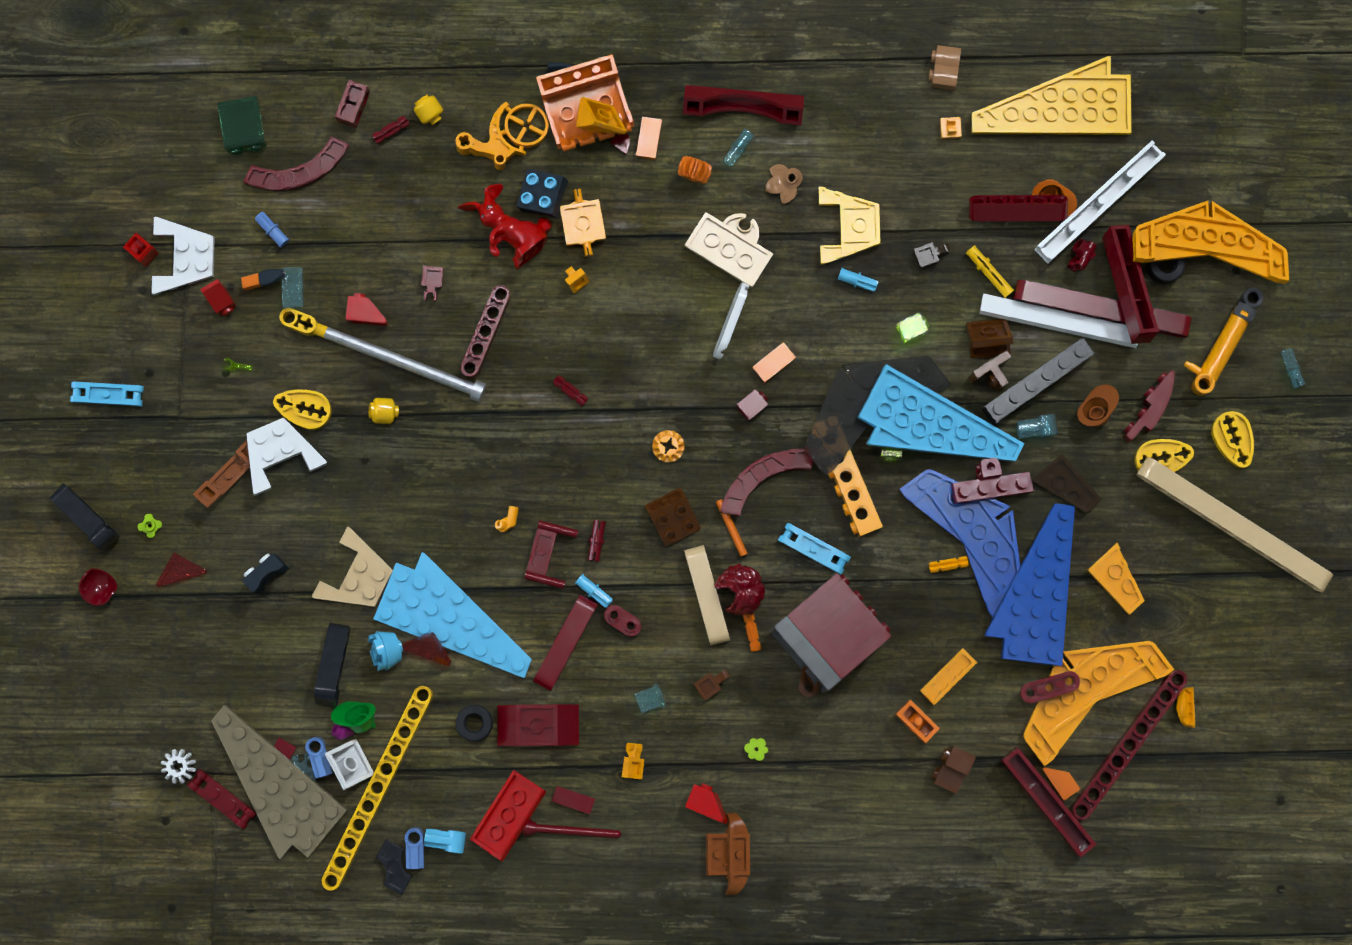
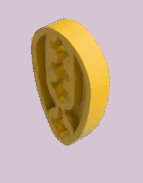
(303, 419)
(1243, 432)
(1169, 448)

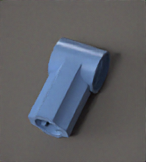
(319, 762)
(414, 850)

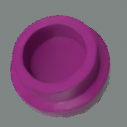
(341, 732)

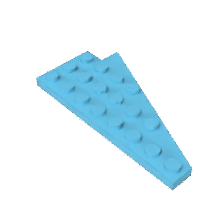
(921, 420)
(431, 602)

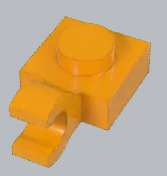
(633, 765)

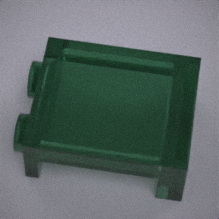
(241, 125)

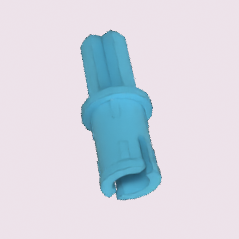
(857, 280)
(593, 591)

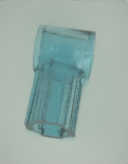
(1040, 426)

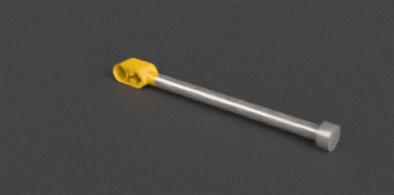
(475, 389)

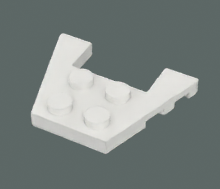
(191, 256)
(274, 445)

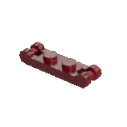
(221, 798)

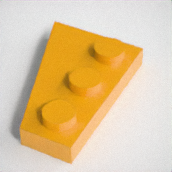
(1115, 577)

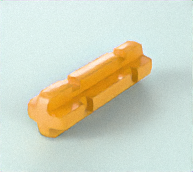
(948, 564)

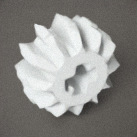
(176, 773)

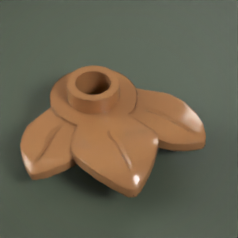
(781, 184)

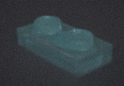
(292, 288)

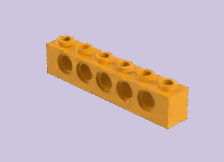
(872, 521)

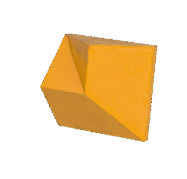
(598, 117)

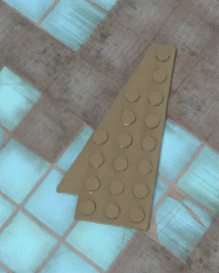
(284, 797)

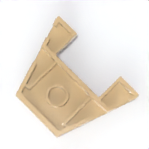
(364, 579)

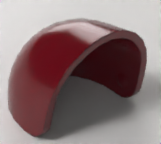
(97, 587)

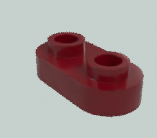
(622, 620)

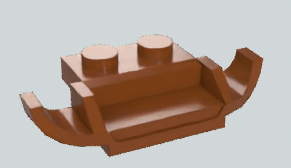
(730, 854)

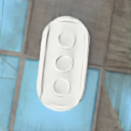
(731, 320)

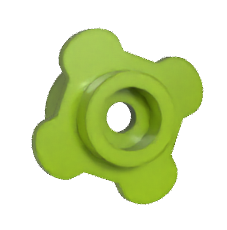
(156, 525)

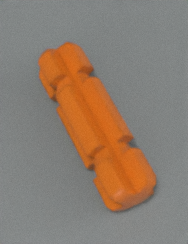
(752, 632)

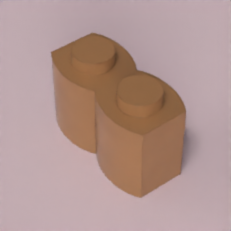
(946, 67)

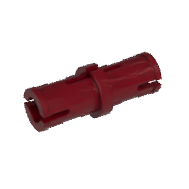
(596, 540)

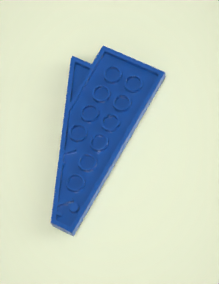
(1035, 605)

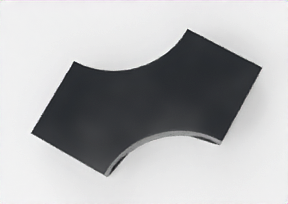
(396, 875)

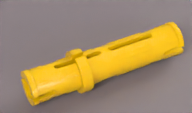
(1003, 287)

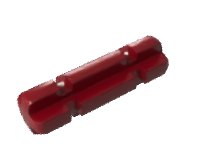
(390, 130)
(570, 390)

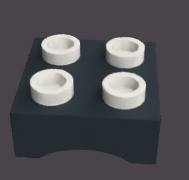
(257, 578)

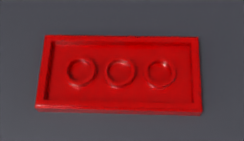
(508, 815)

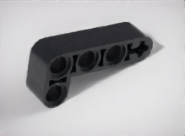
(84, 517)
(331, 665)

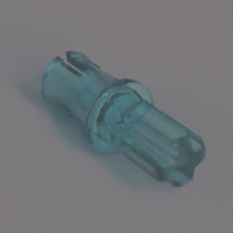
(738, 147)
(1292, 367)

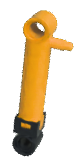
(1226, 343)

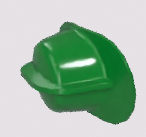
(355, 715)

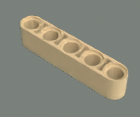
(707, 595)

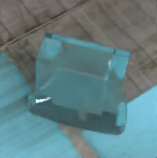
(650, 699)

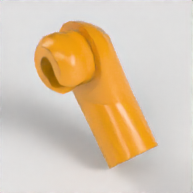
(508, 522)

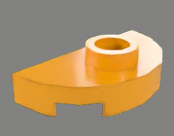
(1185, 707)

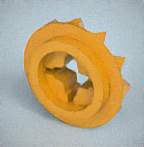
(672, 454)

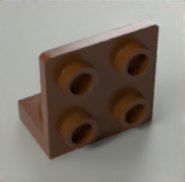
(673, 517)

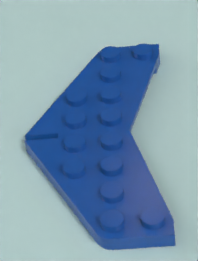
(988, 542)

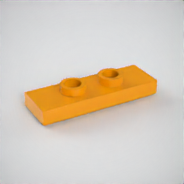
(948, 676)

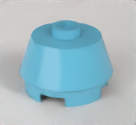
(385, 650)

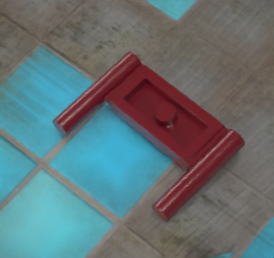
(542, 553)

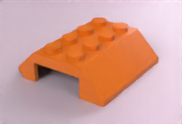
(562, 94)

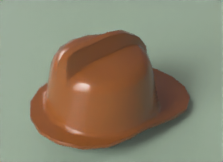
(1098, 406)

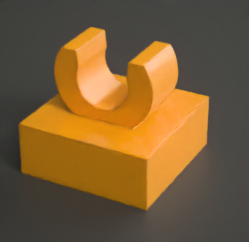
(950, 128)
(576, 279)

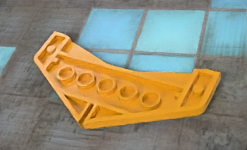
(1221, 236)
(1101, 674)

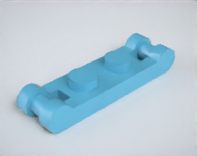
(106, 394)
(814, 548)

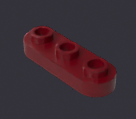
(1058, 683)

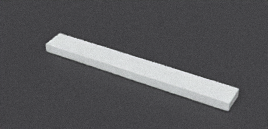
(1055, 320)

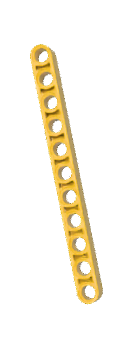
(369, 794)

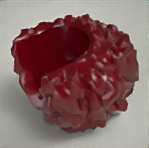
(747, 586)

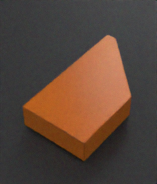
(1062, 782)

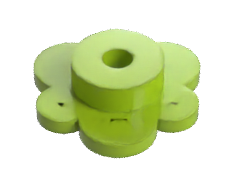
(758, 755)

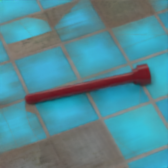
(532, 827)

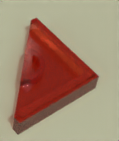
(178, 570)
(429, 648)

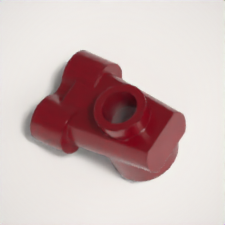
(1084, 254)

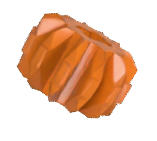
(694, 169)

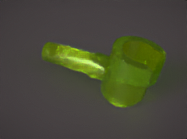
(234, 365)

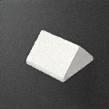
(349, 764)

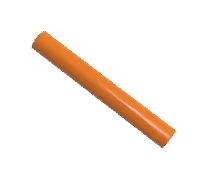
(732, 530)

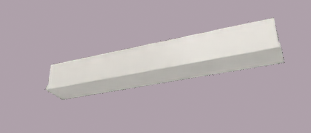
(1099, 202)

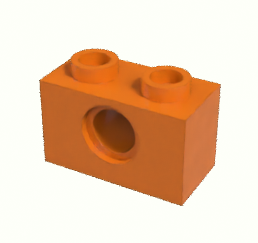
(917, 721)

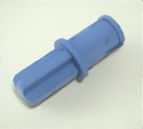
(272, 229)

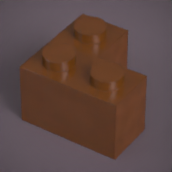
(953, 768)

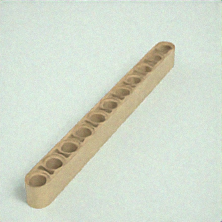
(1234, 524)

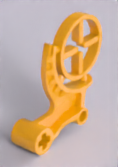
(497, 148)

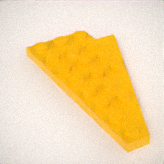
(1072, 104)

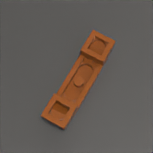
(225, 478)

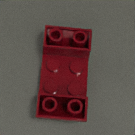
(538, 725)

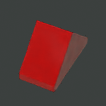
(141, 249)

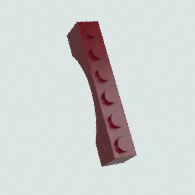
(708, 100)

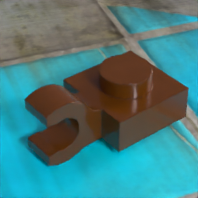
(709, 685)

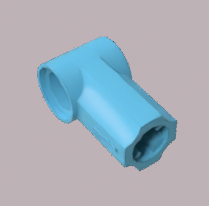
(449, 840)

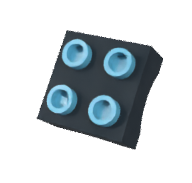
(542, 193)

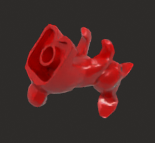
(523, 236)

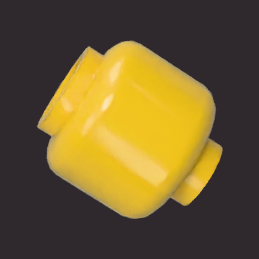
(428, 109)
(383, 410)

